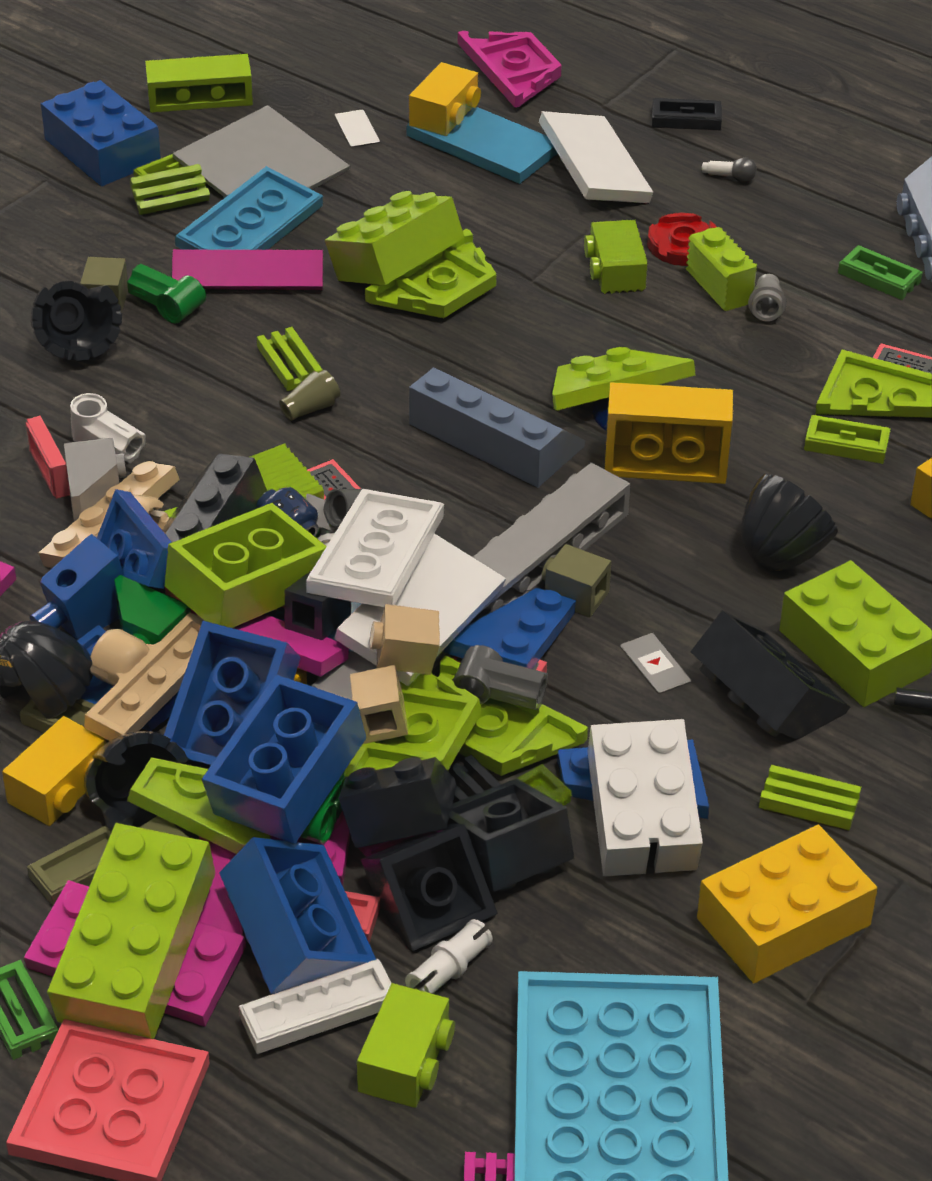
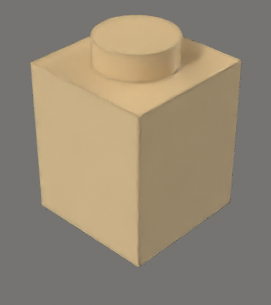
(406, 638)
(380, 703)

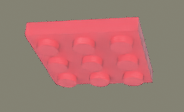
(108, 1103)

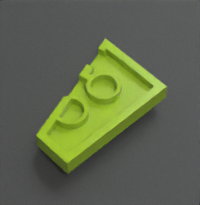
(875, 389)
(179, 796)

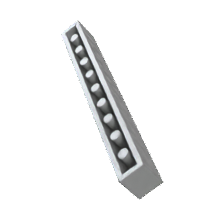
(571, 515)

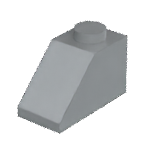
(92, 471)

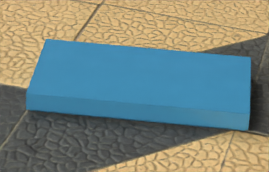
(492, 144)
(252, 215)

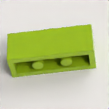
(199, 83)

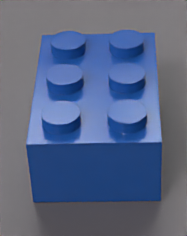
(100, 132)
(221, 687)
(284, 758)

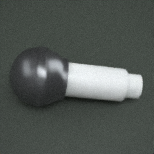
(741, 169)

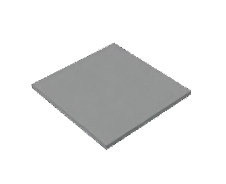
(258, 141)

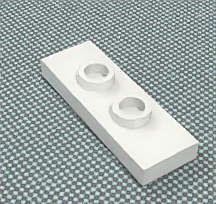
(315, 1006)

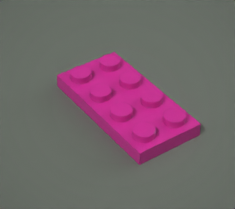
(201, 979)

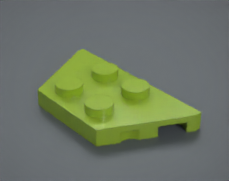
(439, 283)
(590, 377)
(437, 725)
(513, 735)

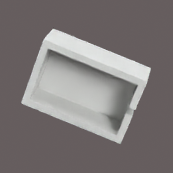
(644, 797)

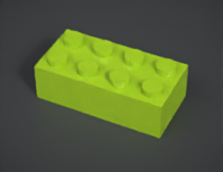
(133, 931)

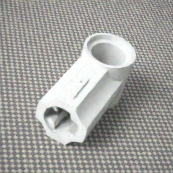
(93, 422)

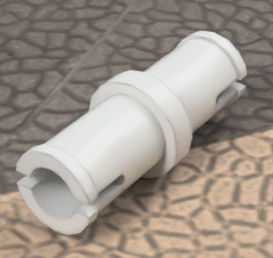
(450, 958)

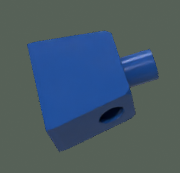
(81, 589)

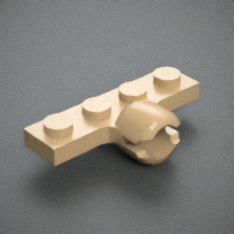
(146, 484)
(141, 676)

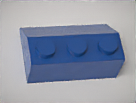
(294, 912)

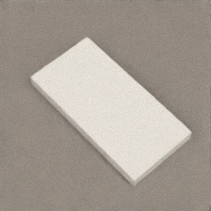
(595, 157)
(375, 548)
(442, 582)

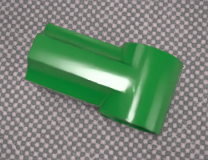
(172, 297)

